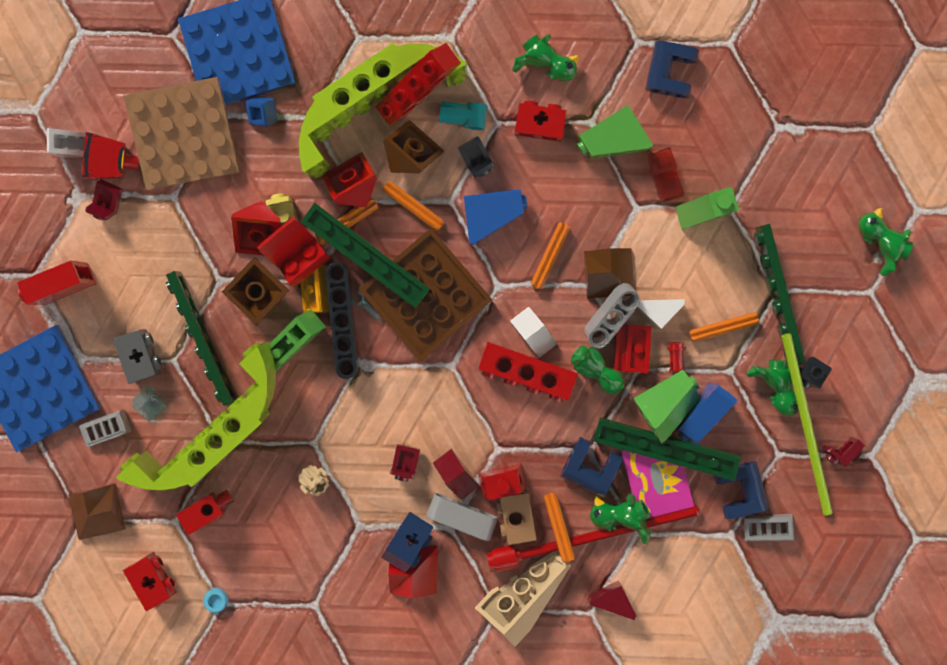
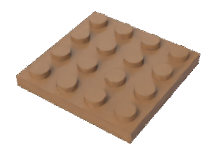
(182, 133)

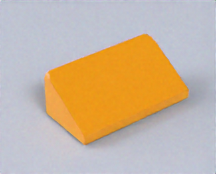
(315, 291)

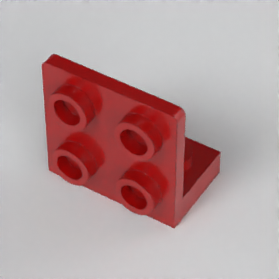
(294, 251)

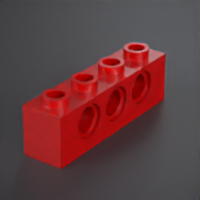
(418, 84)
(564, 378)

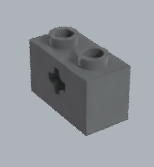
(131, 345)

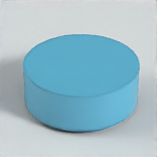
(215, 600)

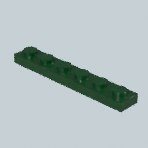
(365, 255)
(777, 285)
(197, 330)
(672, 450)

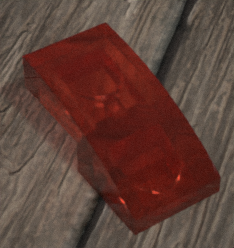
(665, 174)

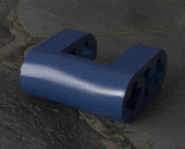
(660, 67)
(587, 477)
(752, 489)

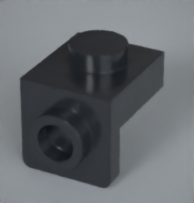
(476, 157)
(814, 373)

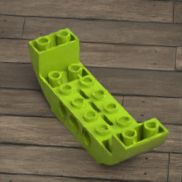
(328, 113)
(214, 443)

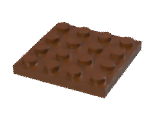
(446, 307)

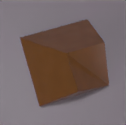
(410, 149)
(607, 270)
(255, 291)
(96, 511)

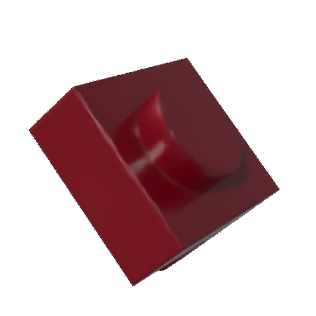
(105, 200)
(848, 452)
(405, 462)

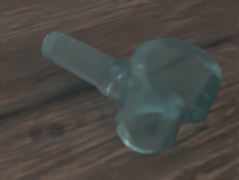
(366, 305)

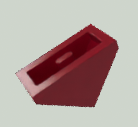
(455, 474)
(612, 599)

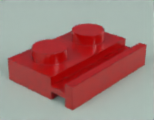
(632, 348)

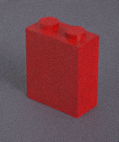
(56, 283)

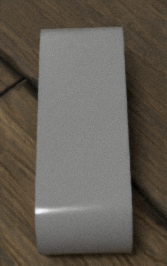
(611, 326)
(462, 517)

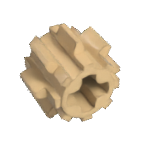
(313, 480)

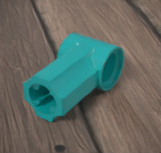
(469, 115)

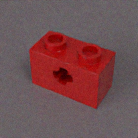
(549, 130)
(150, 593)

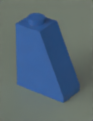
(491, 212)
(706, 413)

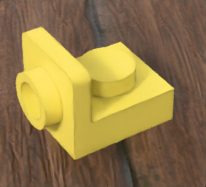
(282, 207)

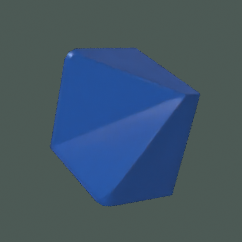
(261, 111)

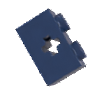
(399, 552)

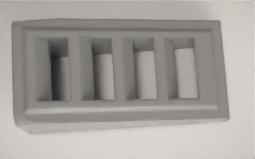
(122, 422)
(768, 519)

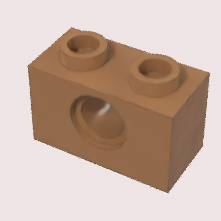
(523, 530)

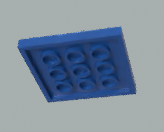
(239, 46)
(42, 389)

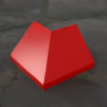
(351, 182)
(252, 227)
(419, 580)

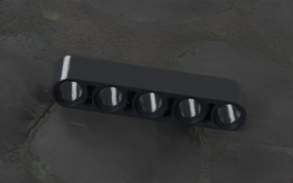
(336, 310)

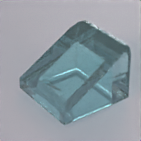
(148, 403)

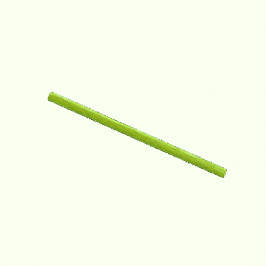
(807, 424)

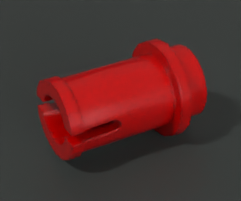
(676, 356)

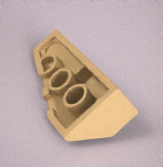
(521, 601)

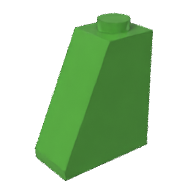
(614, 136)
(707, 208)
(668, 403)

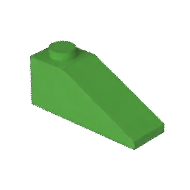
(295, 337)

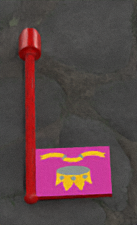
(655, 482)

